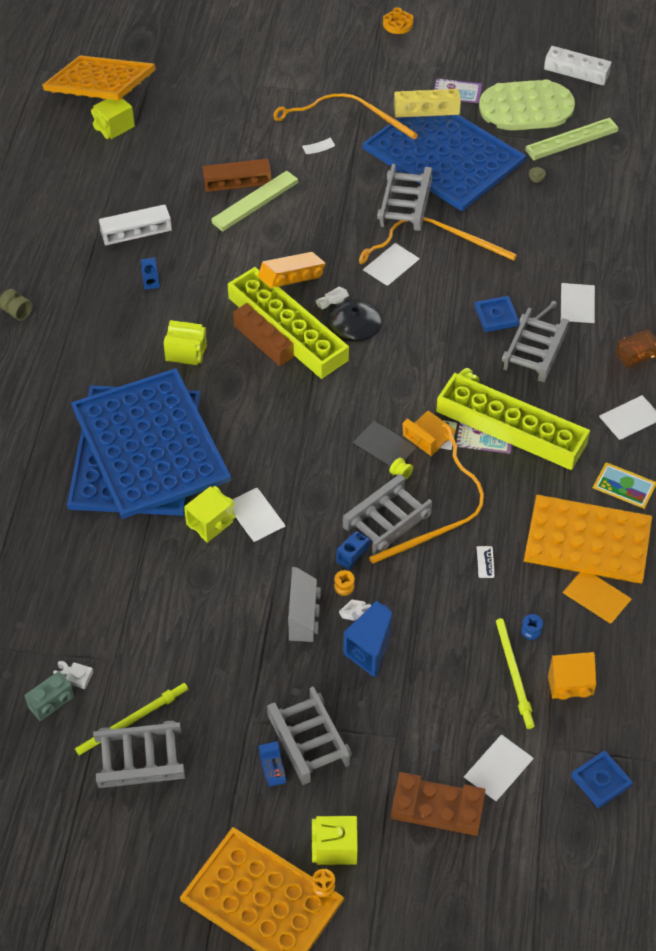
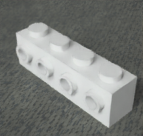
(577, 65)
(135, 224)

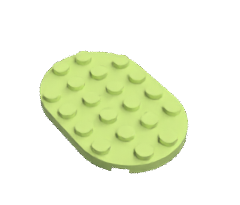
(526, 105)

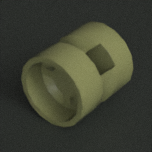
(15, 304)

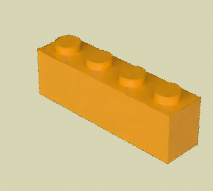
(291, 269)

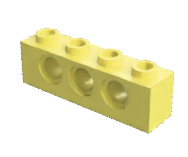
(427, 103)

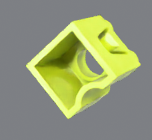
(112, 117)
(185, 342)
(209, 513)
(334, 840)

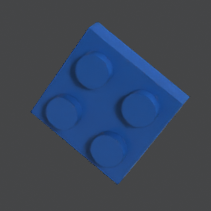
(496, 314)
(601, 779)

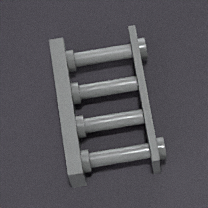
(418, 205)
(548, 356)
(383, 498)
(295, 751)
(150, 772)

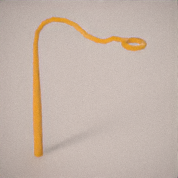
(389, 119)
(476, 240)
(418, 540)

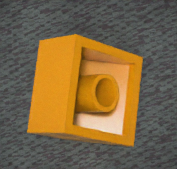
(572, 675)

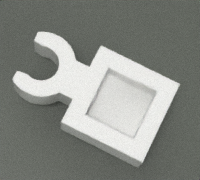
(335, 296)
(353, 609)
(77, 674)

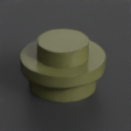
(537, 174)

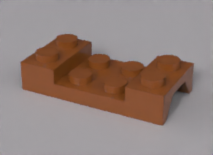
(438, 804)

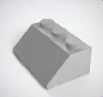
(303, 606)

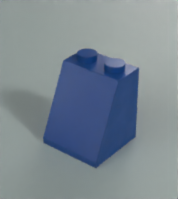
(368, 638)

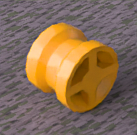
(348, 586)
(323, 877)

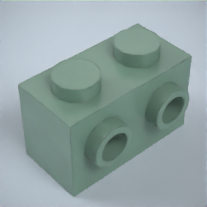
(49, 695)

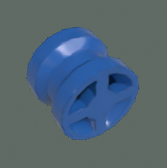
(532, 632)

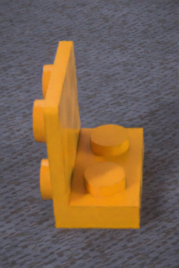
(426, 432)

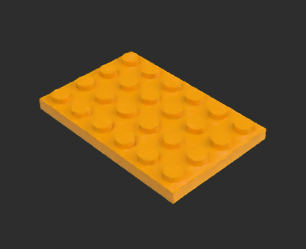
(99, 77)
(588, 539)
(259, 897)

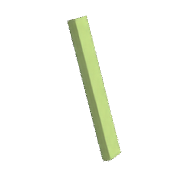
(571, 138)
(254, 201)

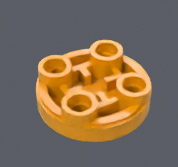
(398, 21)

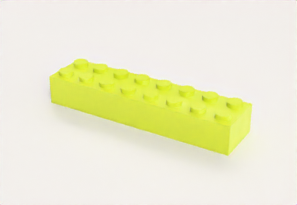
(312, 340)
(513, 421)

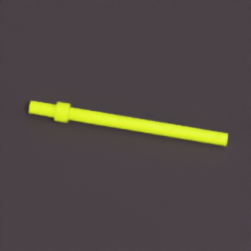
(166, 698)
(524, 706)

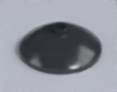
(355, 320)

